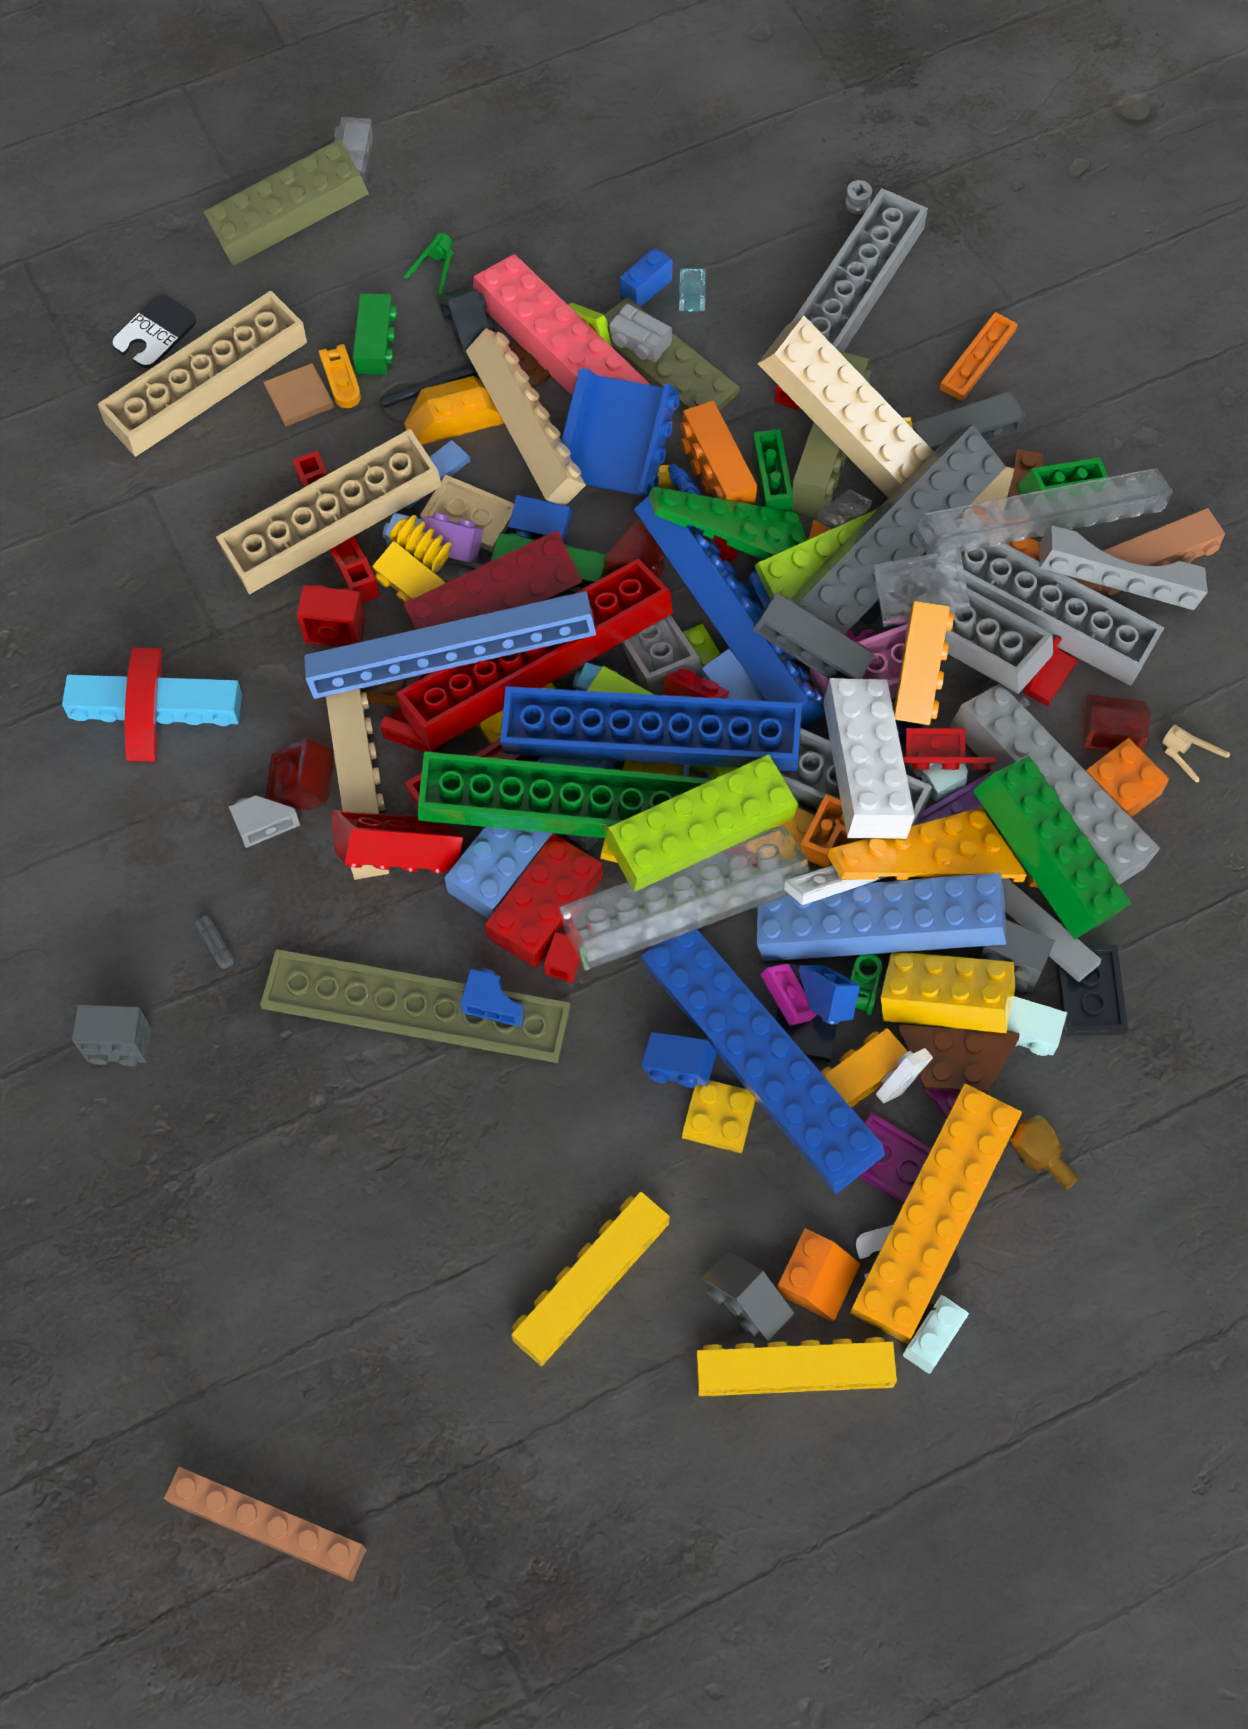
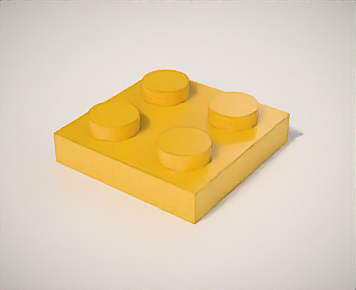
(719, 1116)

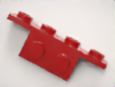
(942, 747)

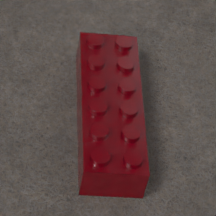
(514, 580)

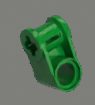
(867, 983)

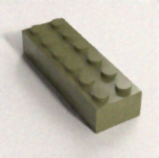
(286, 202)
(821, 461)

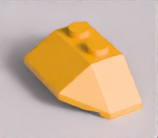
(452, 410)

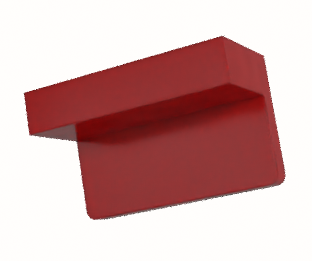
(1051, 676)
(401, 732)

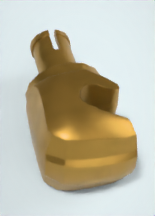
(1041, 1149)

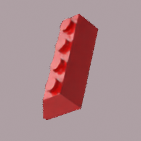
(394, 841)

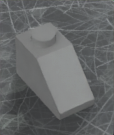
(262, 819)

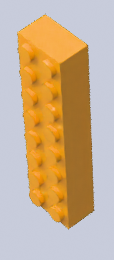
(935, 1214)

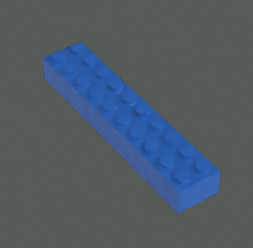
(733, 613)
(650, 728)
(764, 1059)

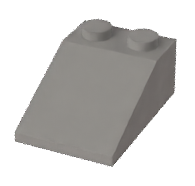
(659, 653)

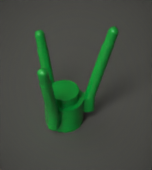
(437, 248)

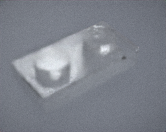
(844, 509)

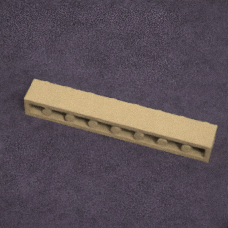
(525, 418)
(354, 760)

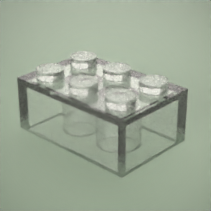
(924, 579)

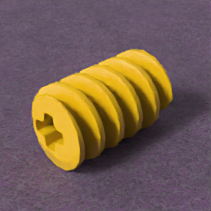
(421, 543)

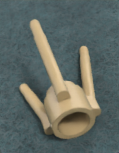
(1180, 740)

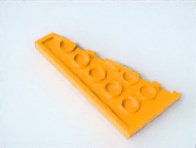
(934, 849)

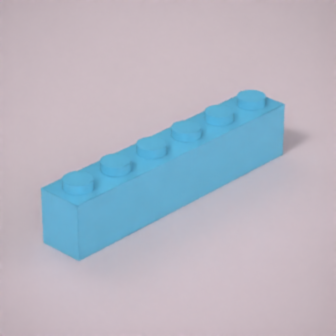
(177, 699)

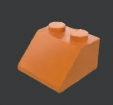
(818, 1275)

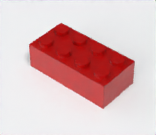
(531, 910)

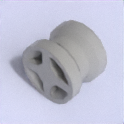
(858, 196)

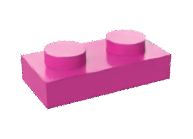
(788, 994)

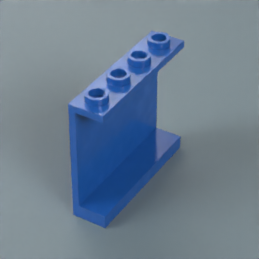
(619, 431)

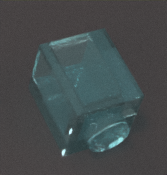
(692, 290)

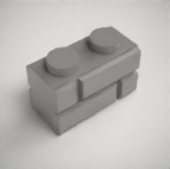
(640, 333)

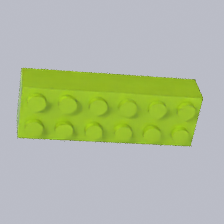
(701, 822)

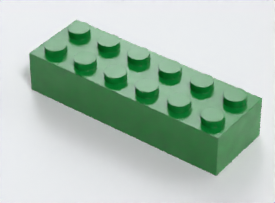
(1051, 847)

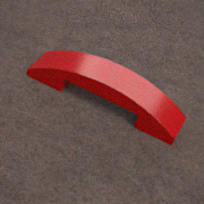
(141, 704)

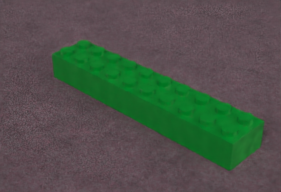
(539, 794)

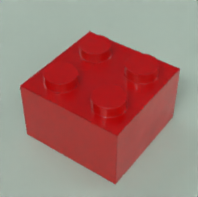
(331, 616)

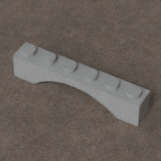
(1074, 556)

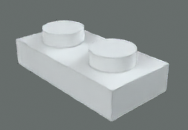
(900, 1079)

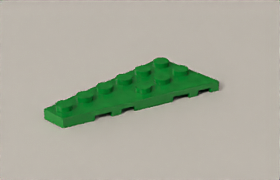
(745, 526)

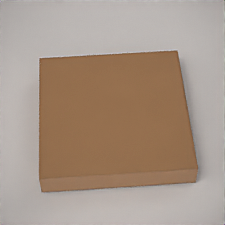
(298, 395)

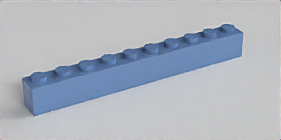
(449, 645)

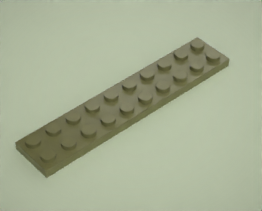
(408, 1006)

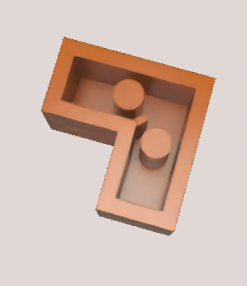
(825, 832)

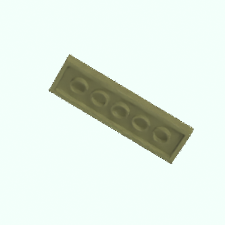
(682, 368)

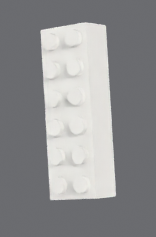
(868, 759)

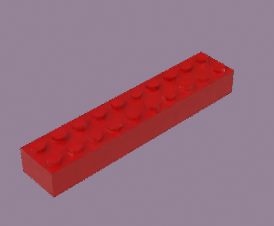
(466, 695)

